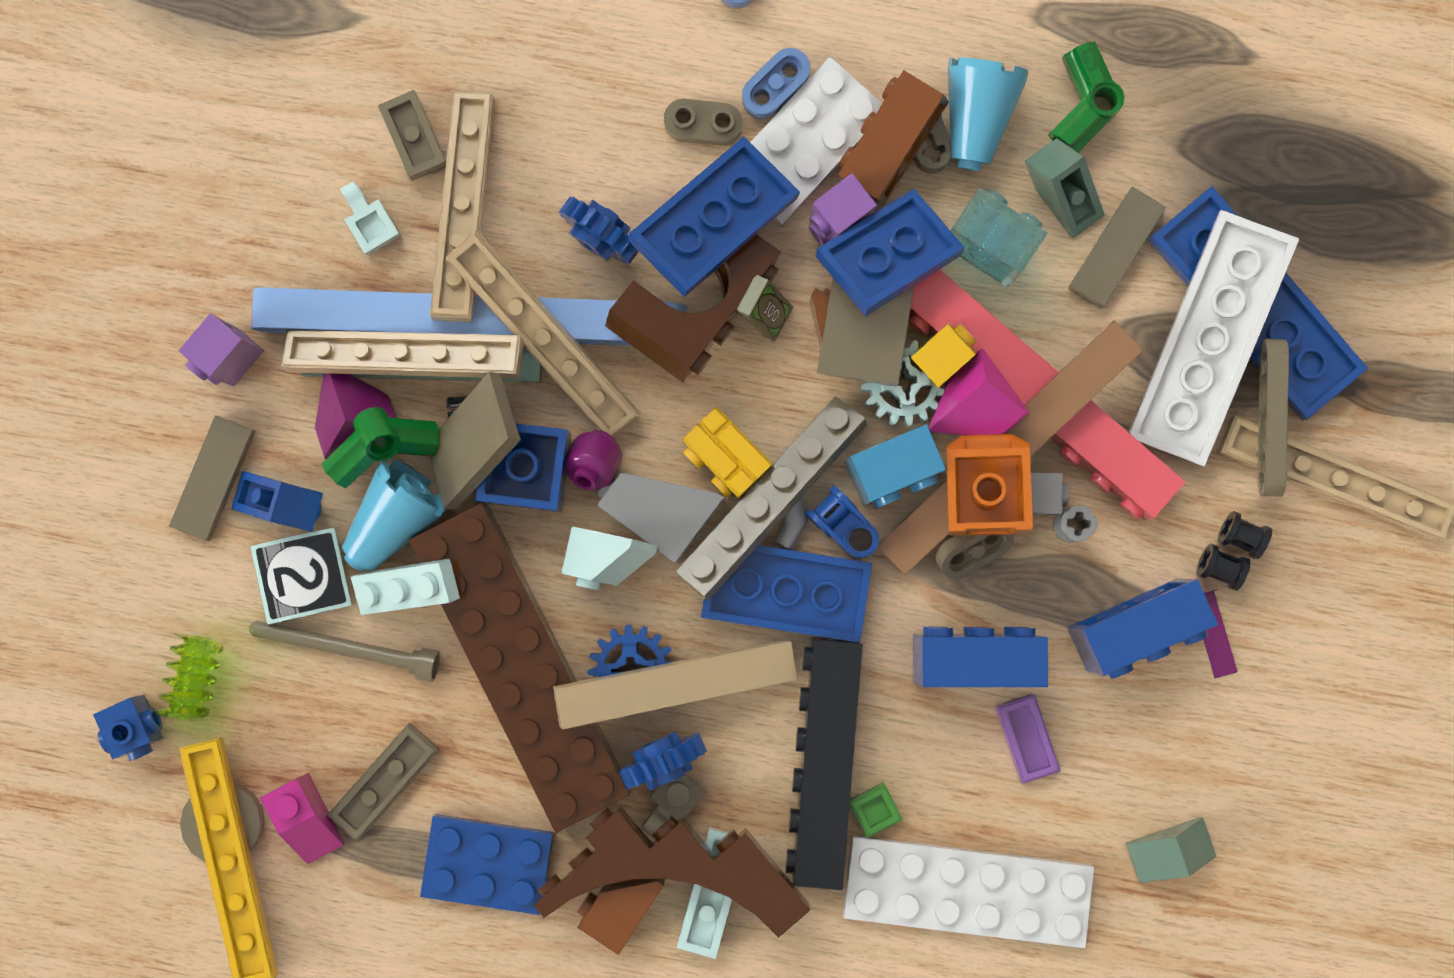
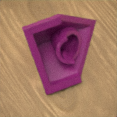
(339, 404)

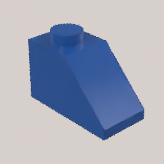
(277, 501)

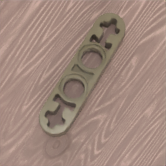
(1273, 417)

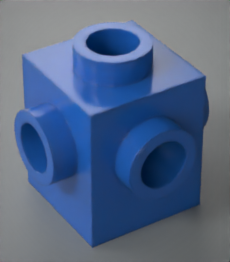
(129, 728)

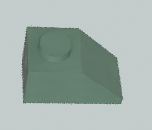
(1065, 186)

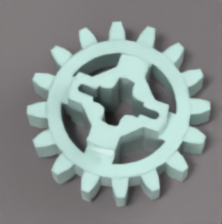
(907, 402)

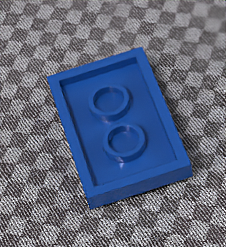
(889, 252)
(486, 863)

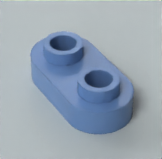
(774, 83)

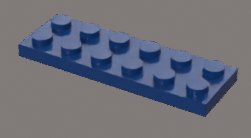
(1318, 356)

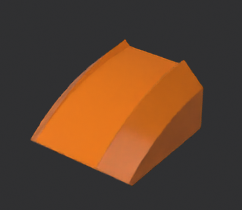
(989, 485)

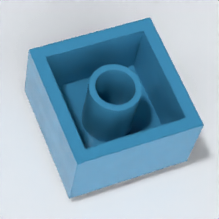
(894, 465)

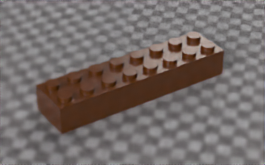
(519, 666)

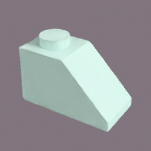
(603, 557)

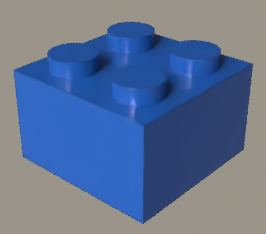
(531, 472)

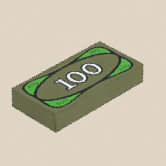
(765, 308)

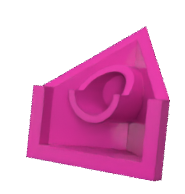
(978, 401)

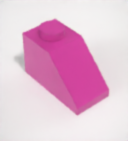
(302, 819)

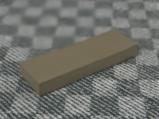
(1116, 247)
(212, 478)
(383, 782)

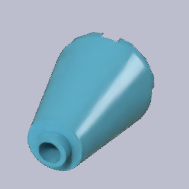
(980, 108)
(390, 514)

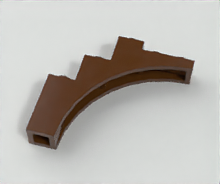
(679, 854)

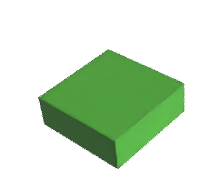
(875, 810)

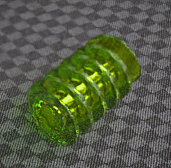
(190, 678)

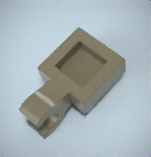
(673, 800)

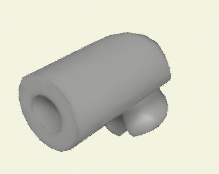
(794, 524)

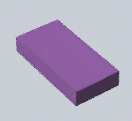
(1027, 738)

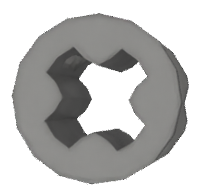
(1081, 514)

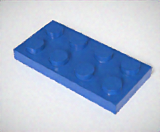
(713, 216)
(795, 594)

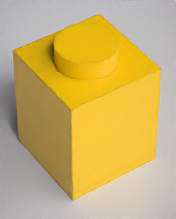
(945, 353)

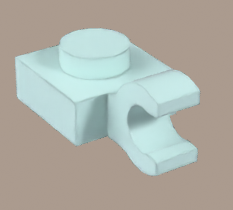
(370, 222)

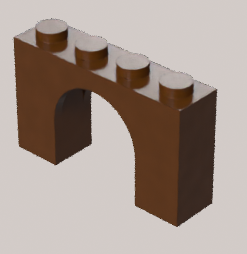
(682, 339)

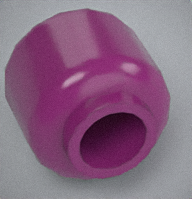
(593, 460)

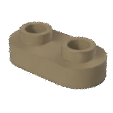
(702, 124)
(969, 553)

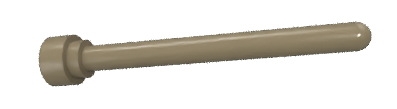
(422, 663)

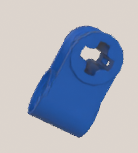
(842, 522)

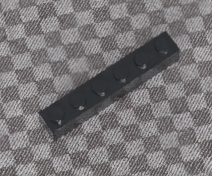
(826, 764)

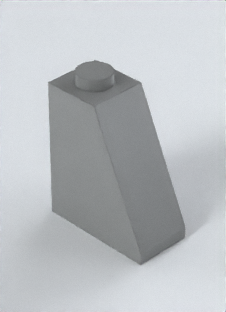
(659, 511)

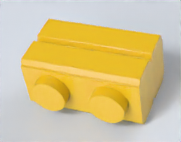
(725, 453)

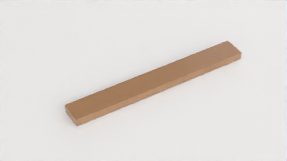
(1048, 413)

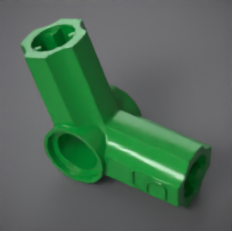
(1090, 80)
(379, 439)

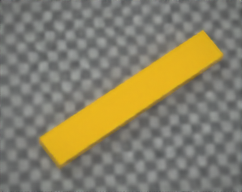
(228, 860)

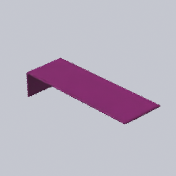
(1217, 643)

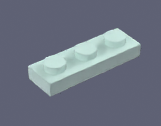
(405, 587)
(705, 913)

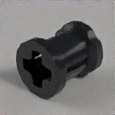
(1244, 535)
(1223, 567)

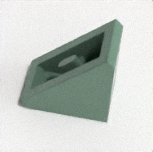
(1172, 851)

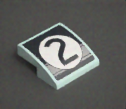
(300, 576)

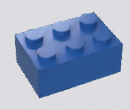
(1143, 627)
(980, 658)

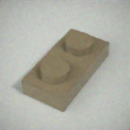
(412, 135)

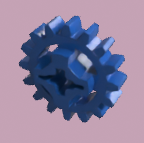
(598, 230)
(629, 649)
(662, 760)

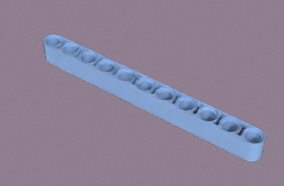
(370, 311)

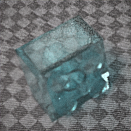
(997, 236)

